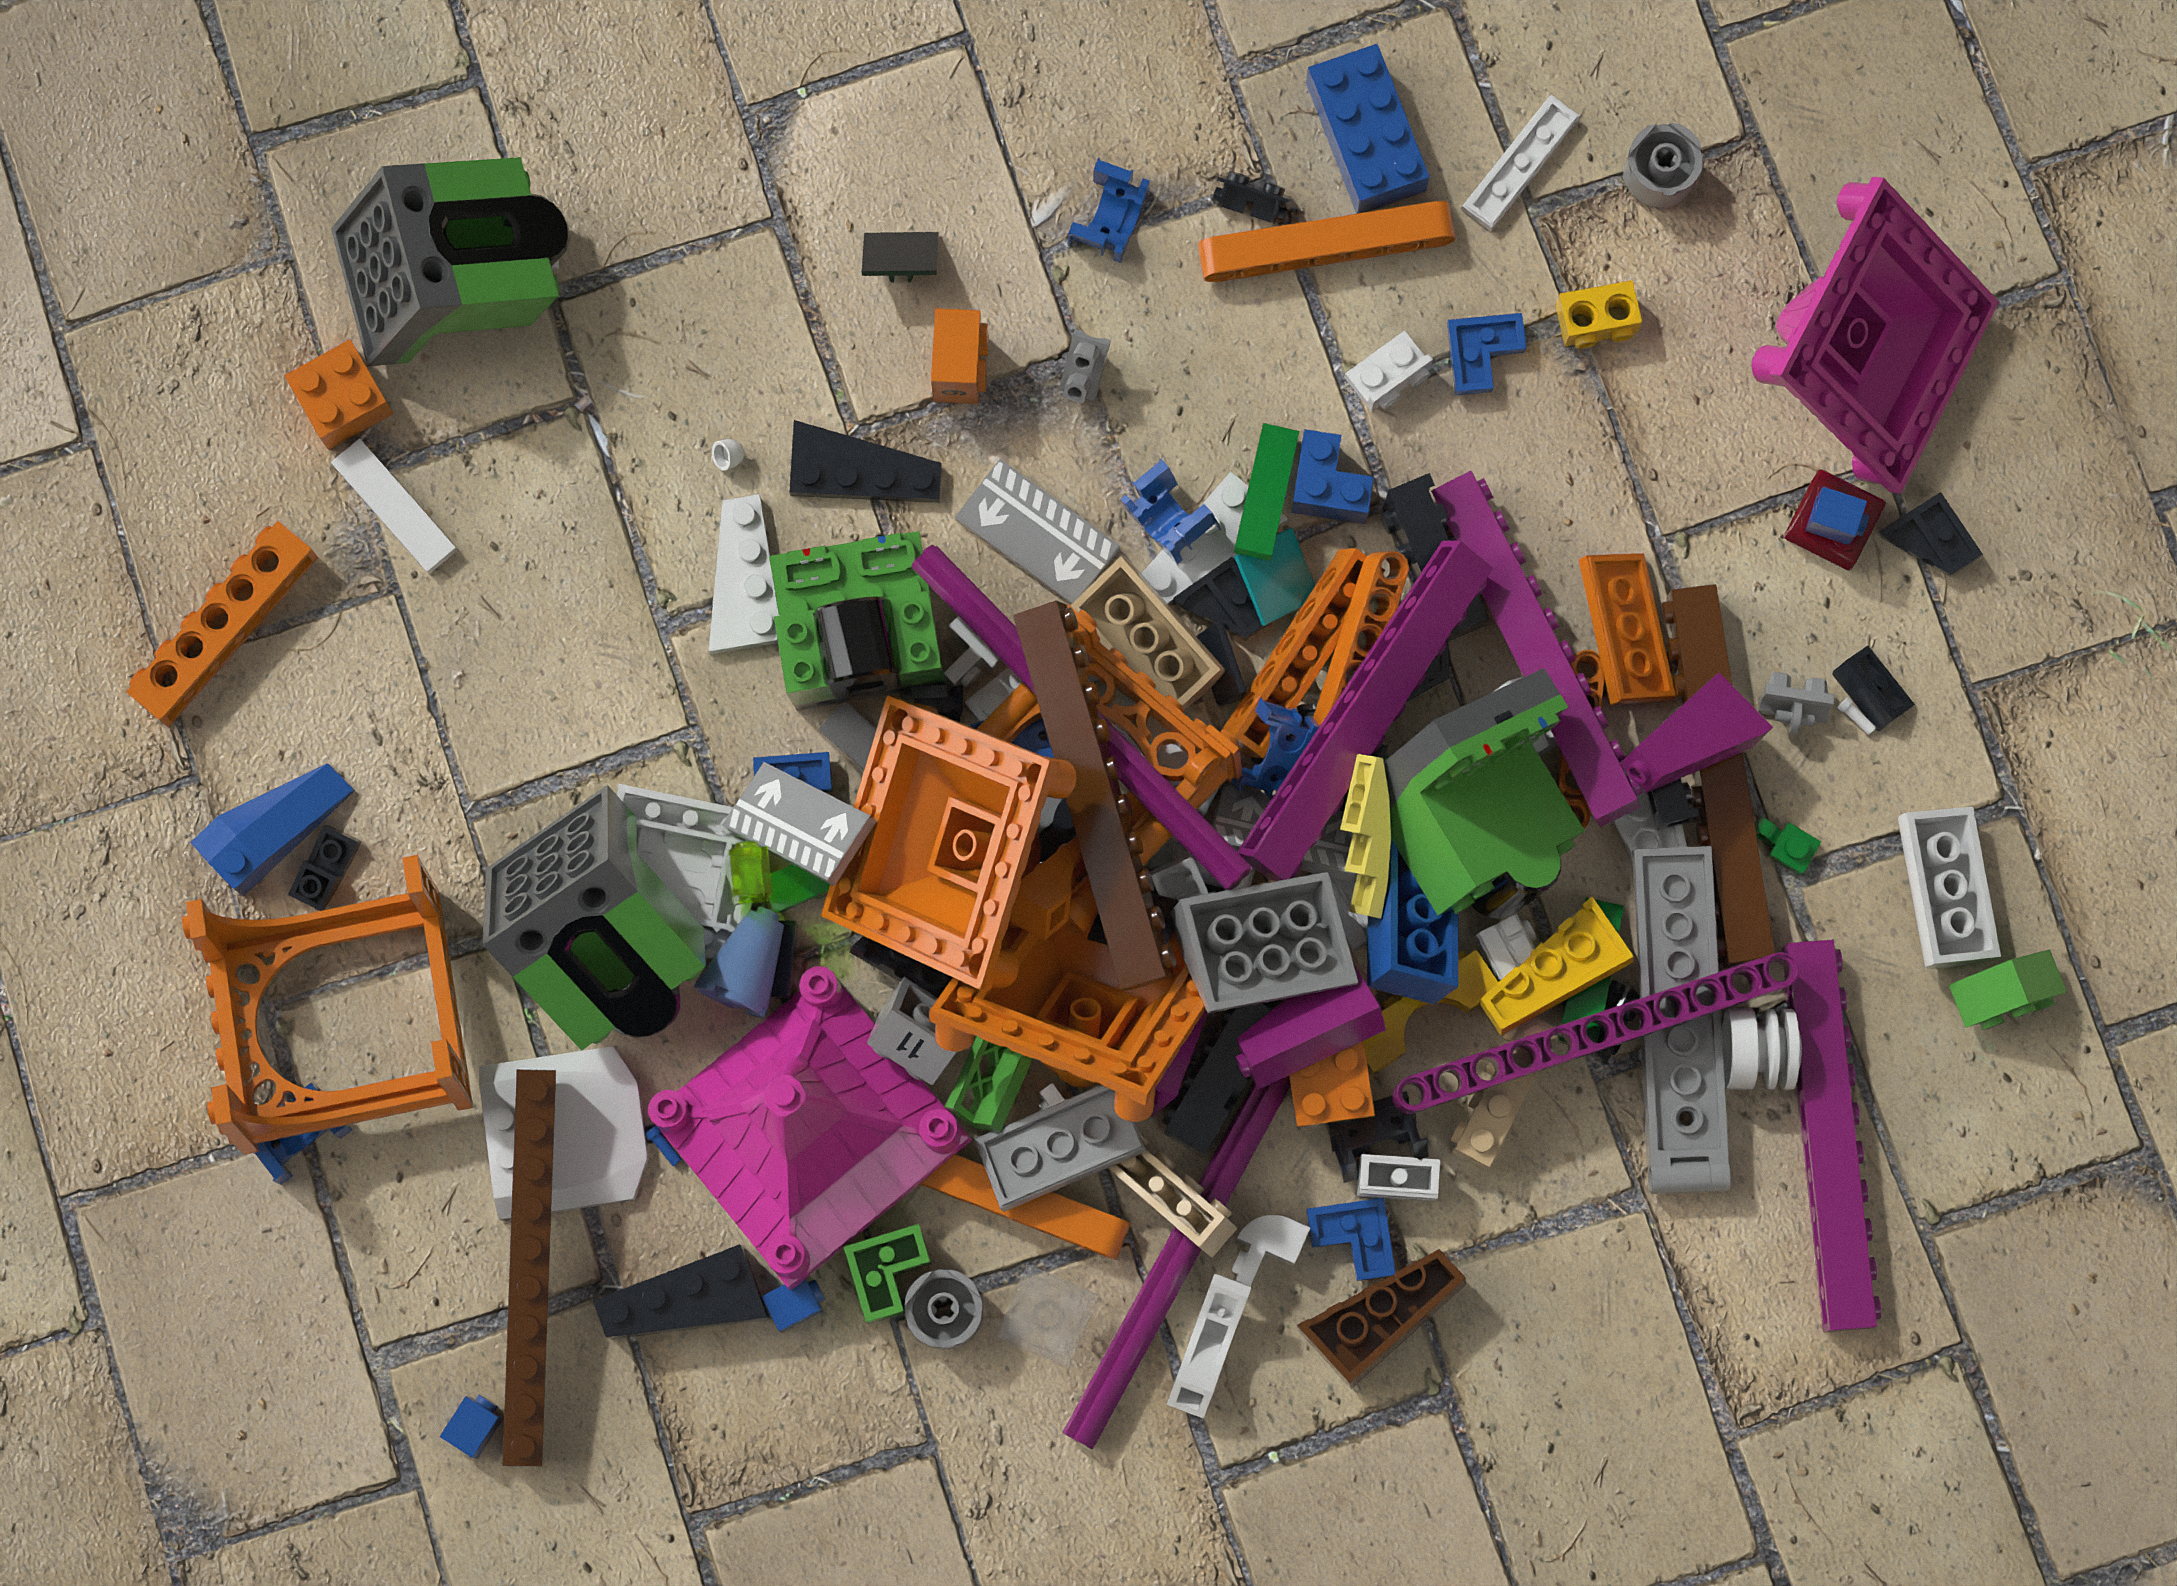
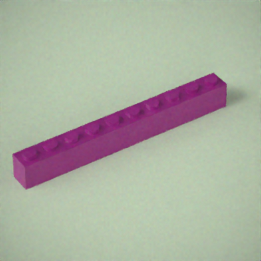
(1534, 646)
(1365, 710)
(1830, 1141)

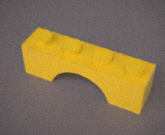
(1388, 1046)

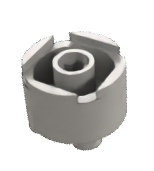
(1652, 148)
(921, 1310)

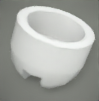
(727, 453)

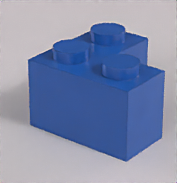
(1322, 489)

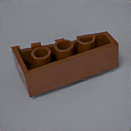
(1373, 1323)

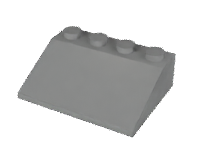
(1264, 942)

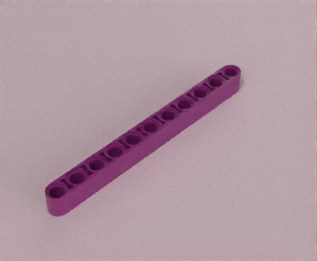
(1614, 1030)

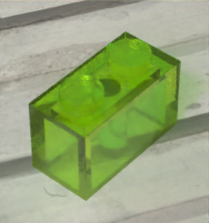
(748, 873)

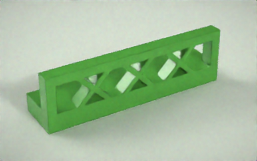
(994, 1090)

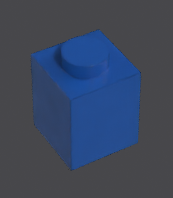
(1837, 516)
(794, 1306)
(472, 1425)

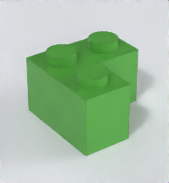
(2013, 986)
(877, 1263)

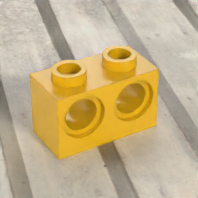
(1595, 304)

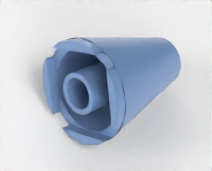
(745, 964)

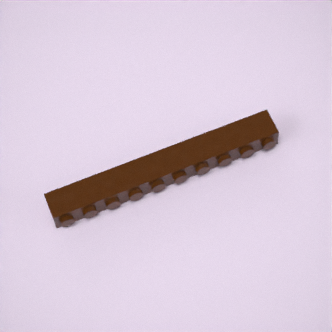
(1722, 788)
(1096, 803)
(529, 1267)

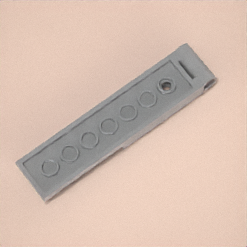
(1684, 1061)

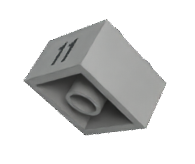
(907, 1036)

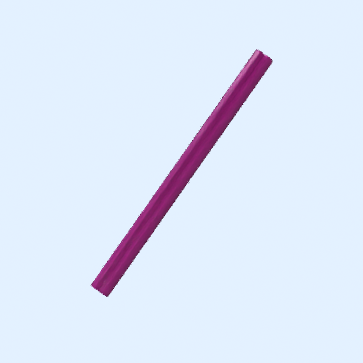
(1137, 773)
(1171, 1268)

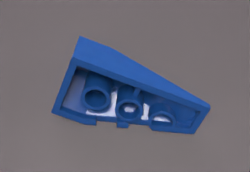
(263, 831)

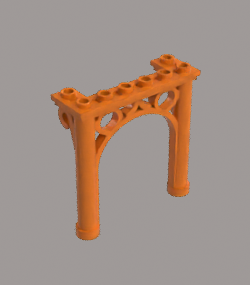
(1202, 775)

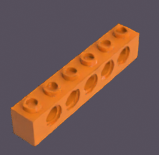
(243, 618)
(1299, 652)

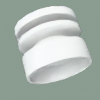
(1767, 1049)

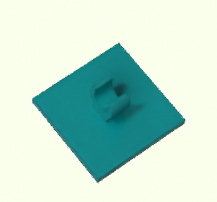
(1277, 584)

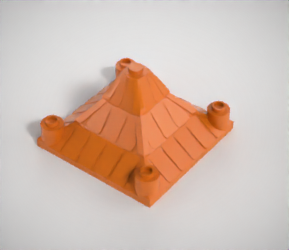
(947, 842)
(1076, 1016)

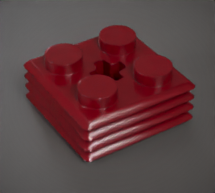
(1833, 551)

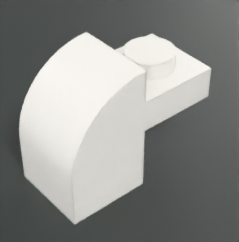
(978, 653)
(1272, 1236)

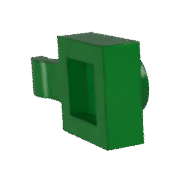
(1790, 847)

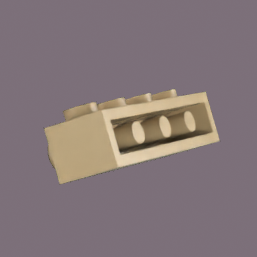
(1497, 1106)
(1177, 1199)

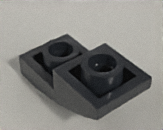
(325, 868)

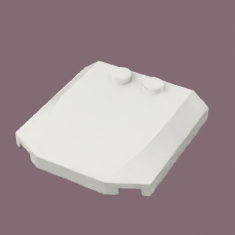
(687, 851)
(596, 1129)

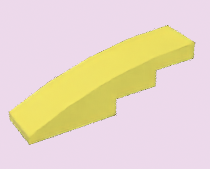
(1369, 821)

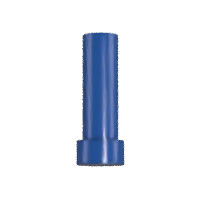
(662, 1144)

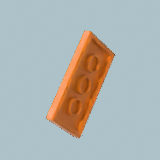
(1627, 628)

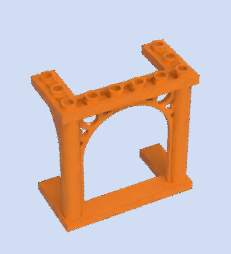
(238, 942)

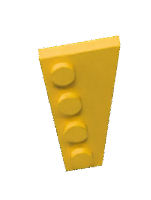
(1567, 963)

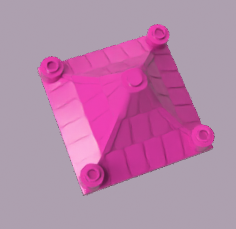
(1880, 334)
(807, 1129)

